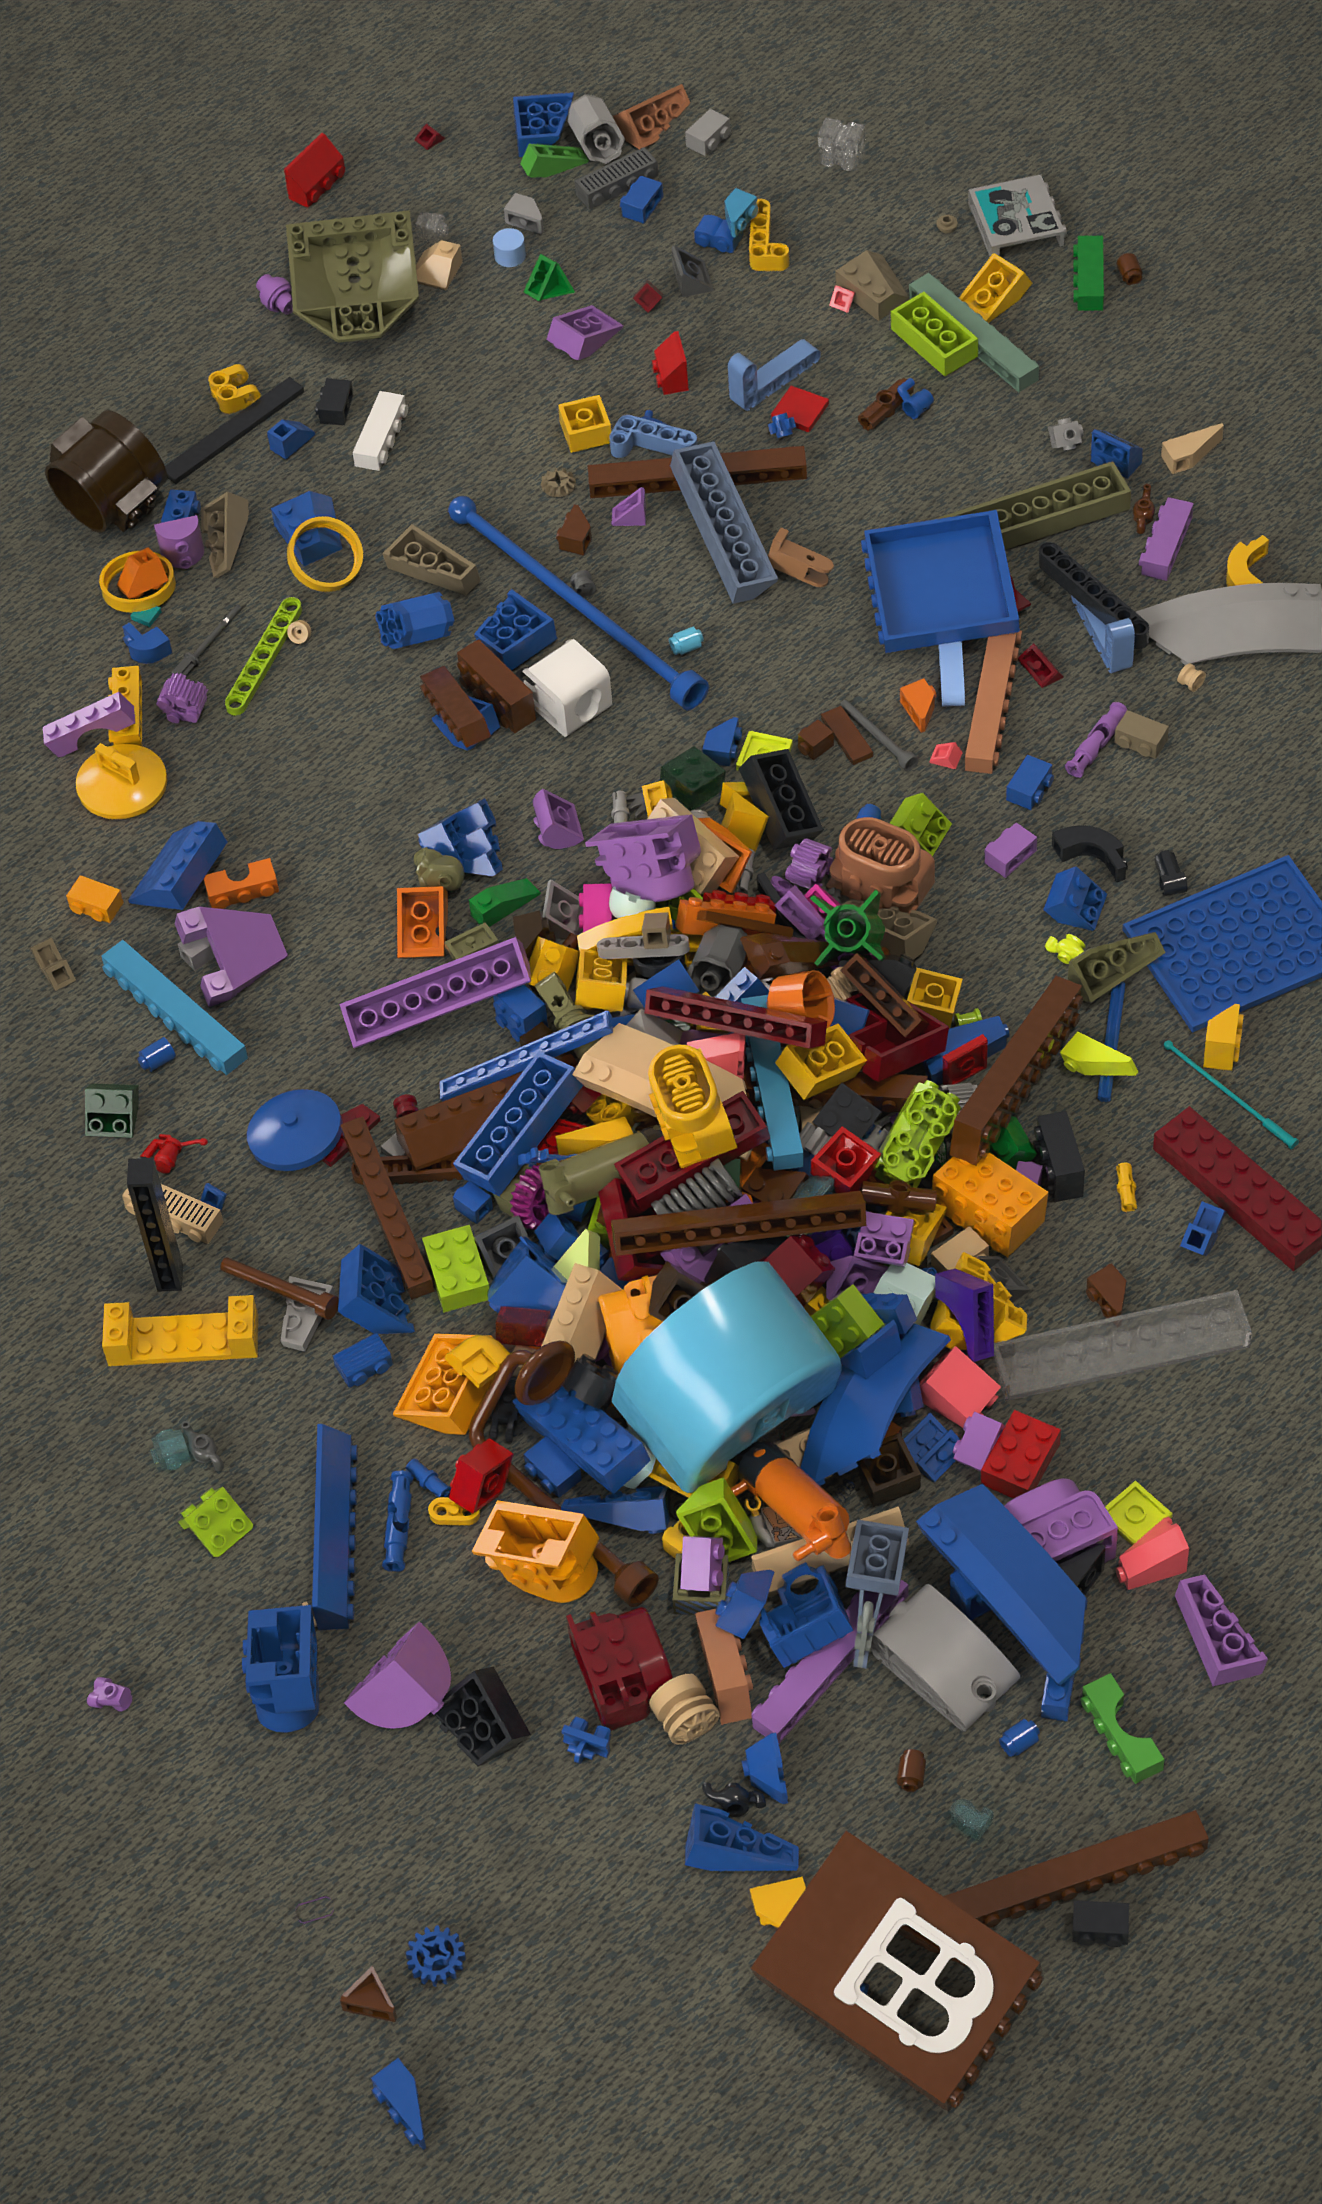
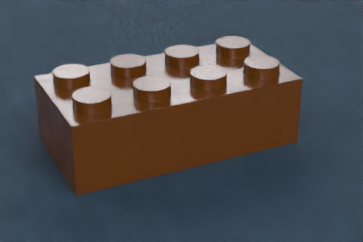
(497, 685)

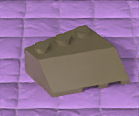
(874, 284)

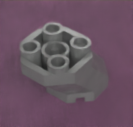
(718, 958)

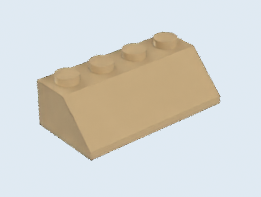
(579, 1312)

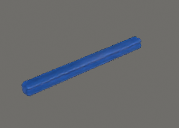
(1112, 1037)

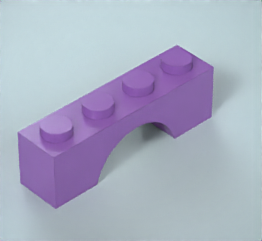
(109, 713)

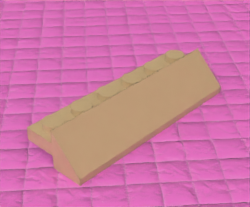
(782, 1560)

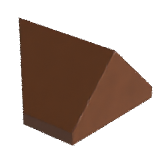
(369, 1998)

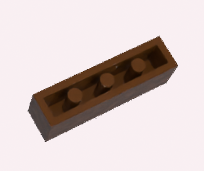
(884, 997)

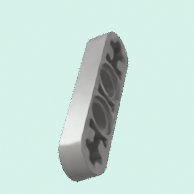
(634, 947)

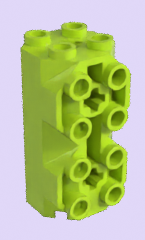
(917, 1134)

